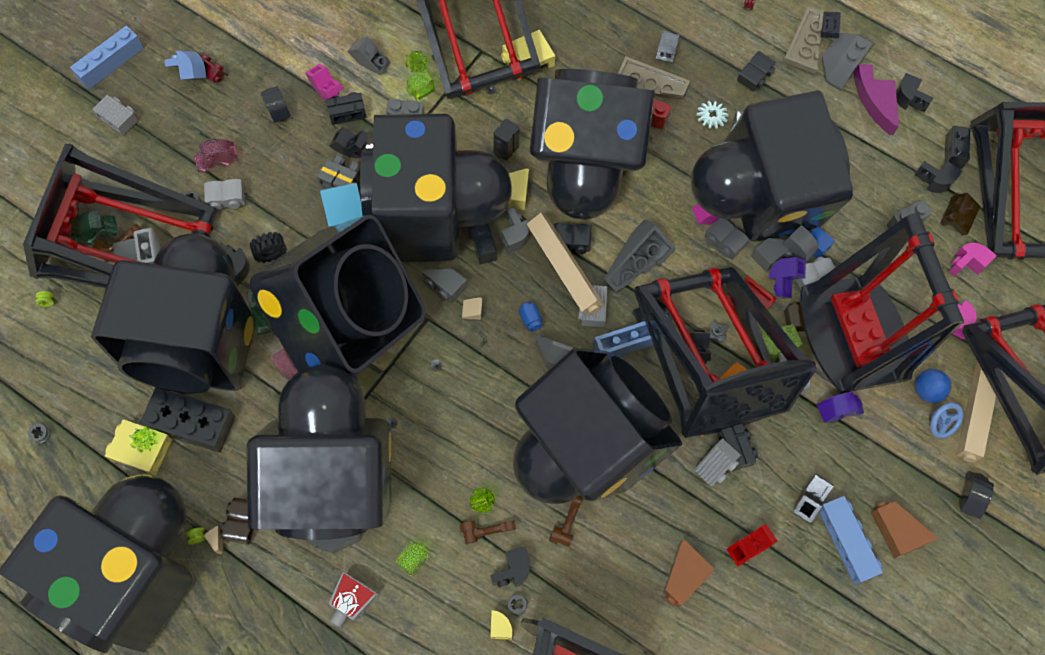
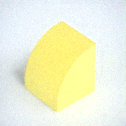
(500, 626)

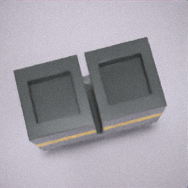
(335, 174)

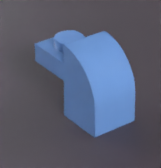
(189, 63)

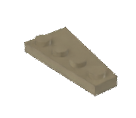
(805, 44)
(654, 79)

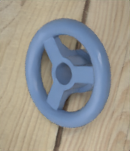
(944, 419)

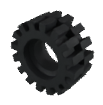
(268, 247)

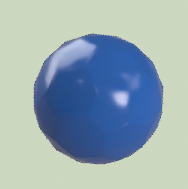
(933, 385)

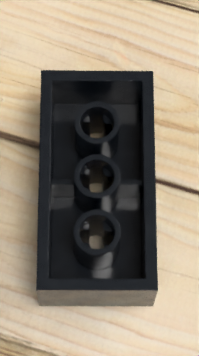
(192, 431)

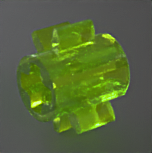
(416, 61)
(139, 443)
(482, 500)

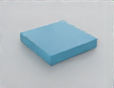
(341, 203)

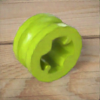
(44, 299)
(196, 535)

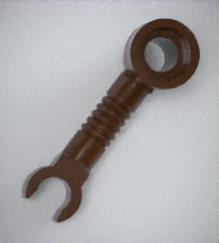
(104, 246)
(471, 532)
(562, 535)

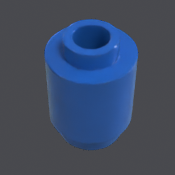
(531, 316)

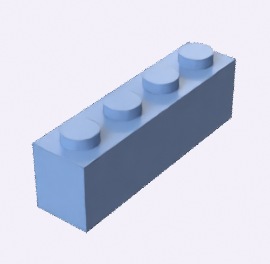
(107, 57)
(625, 339)
(850, 541)

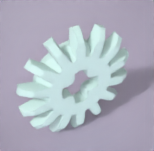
(712, 121)

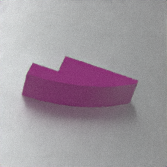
(877, 98)

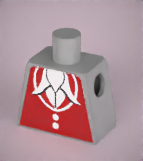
(350, 600)

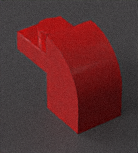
(752, 545)

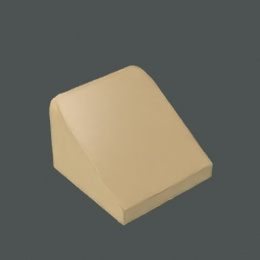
(472, 308)
(215, 539)

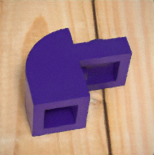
(784, 272)
(840, 407)

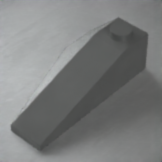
(640, 253)

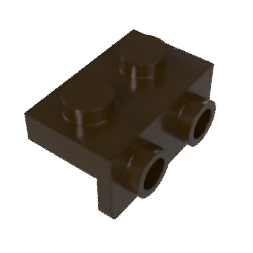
(961, 213)

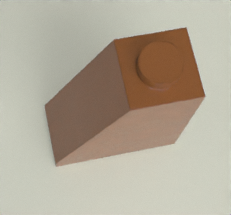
(900, 529)
(686, 574)

